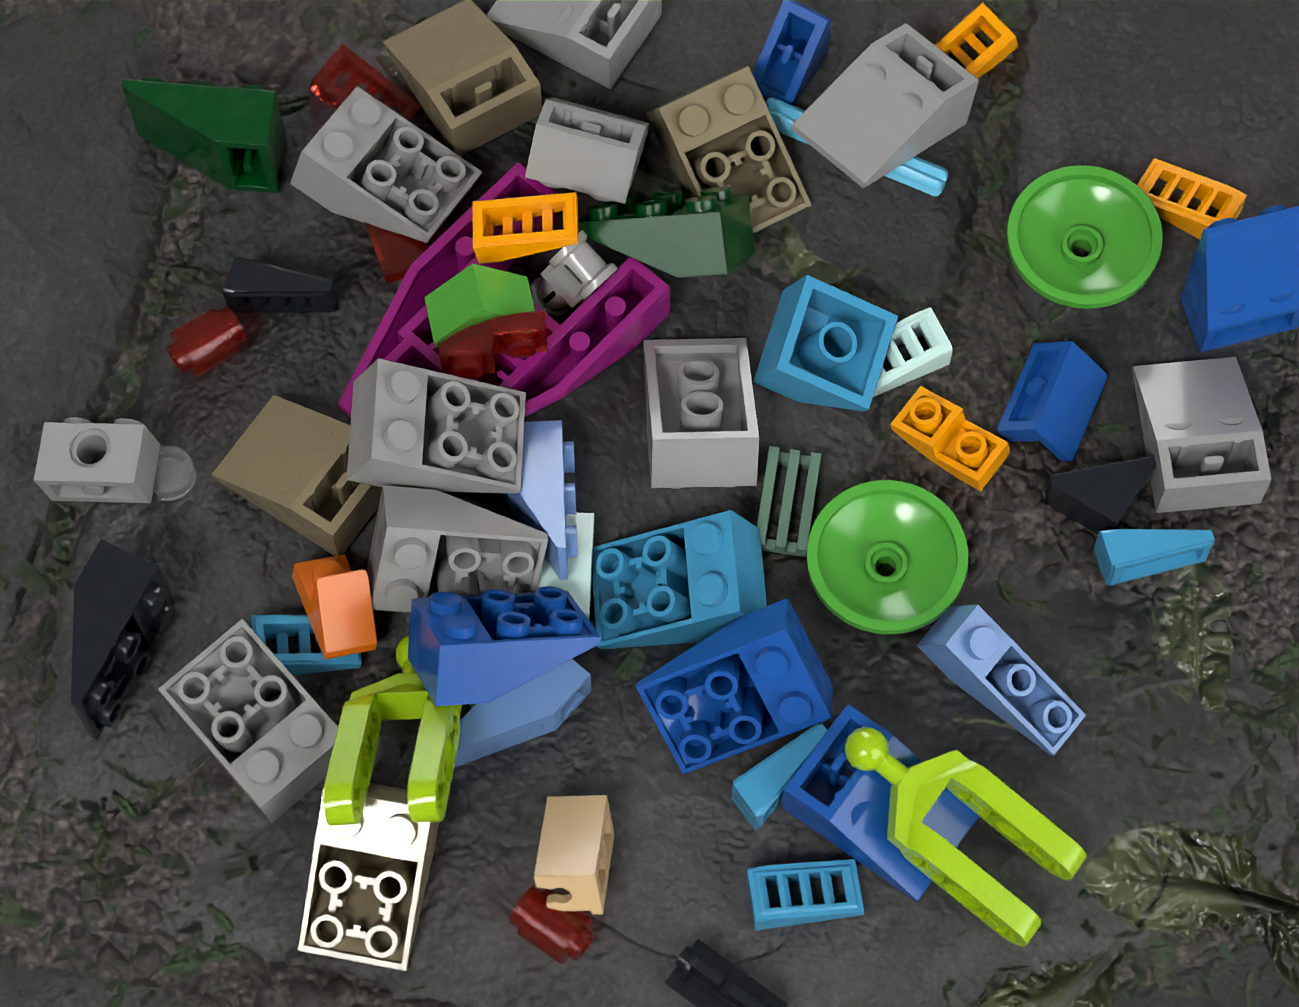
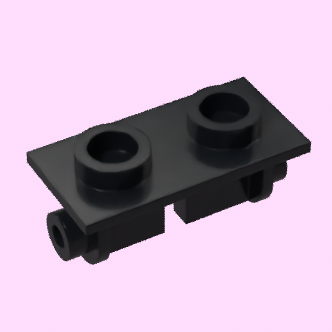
(713, 981)

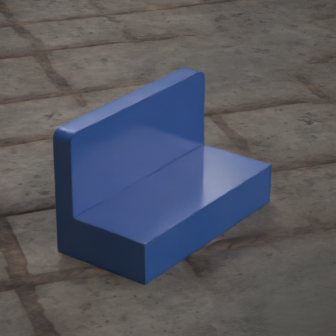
(1053, 398)

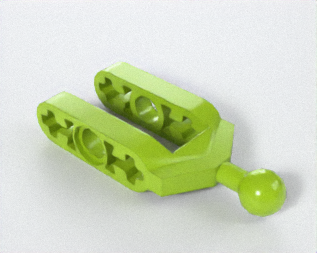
(358, 739)
(913, 795)

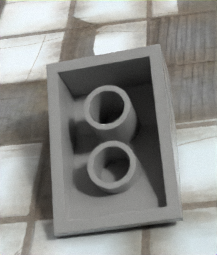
(700, 413)

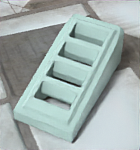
(922, 363)

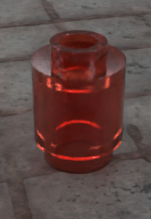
(206, 341)
(551, 930)

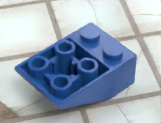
(1244, 279)
(493, 641)
(739, 688)
(853, 805)

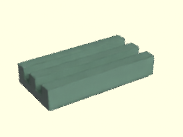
(793, 461)

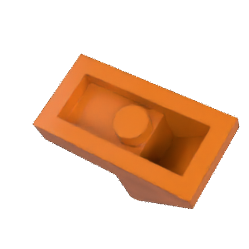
(337, 605)

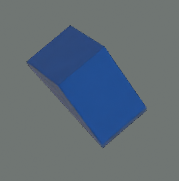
(792, 52)

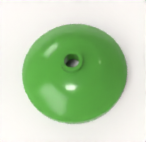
(1091, 212)
(895, 527)

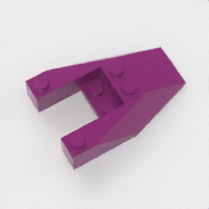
(585, 344)

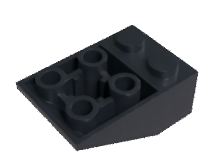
(116, 616)

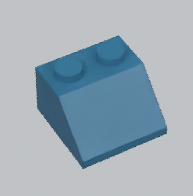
(825, 346)

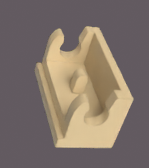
(575, 852)

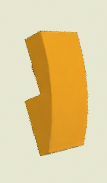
(949, 440)

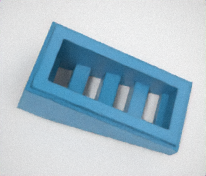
(1145, 552)
(304, 661)
(762, 787)
(787, 915)

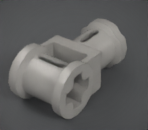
(572, 275)

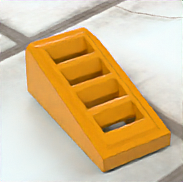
(979, 19)
(1211, 193)
(506, 211)

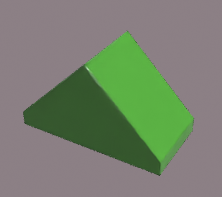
(474, 297)

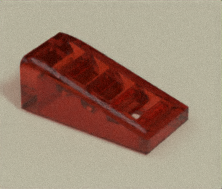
(360, 71)

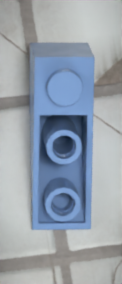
(544, 494)
(1001, 676)
(523, 712)

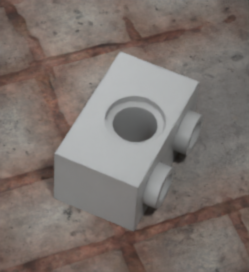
(120, 476)

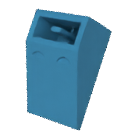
(677, 582)

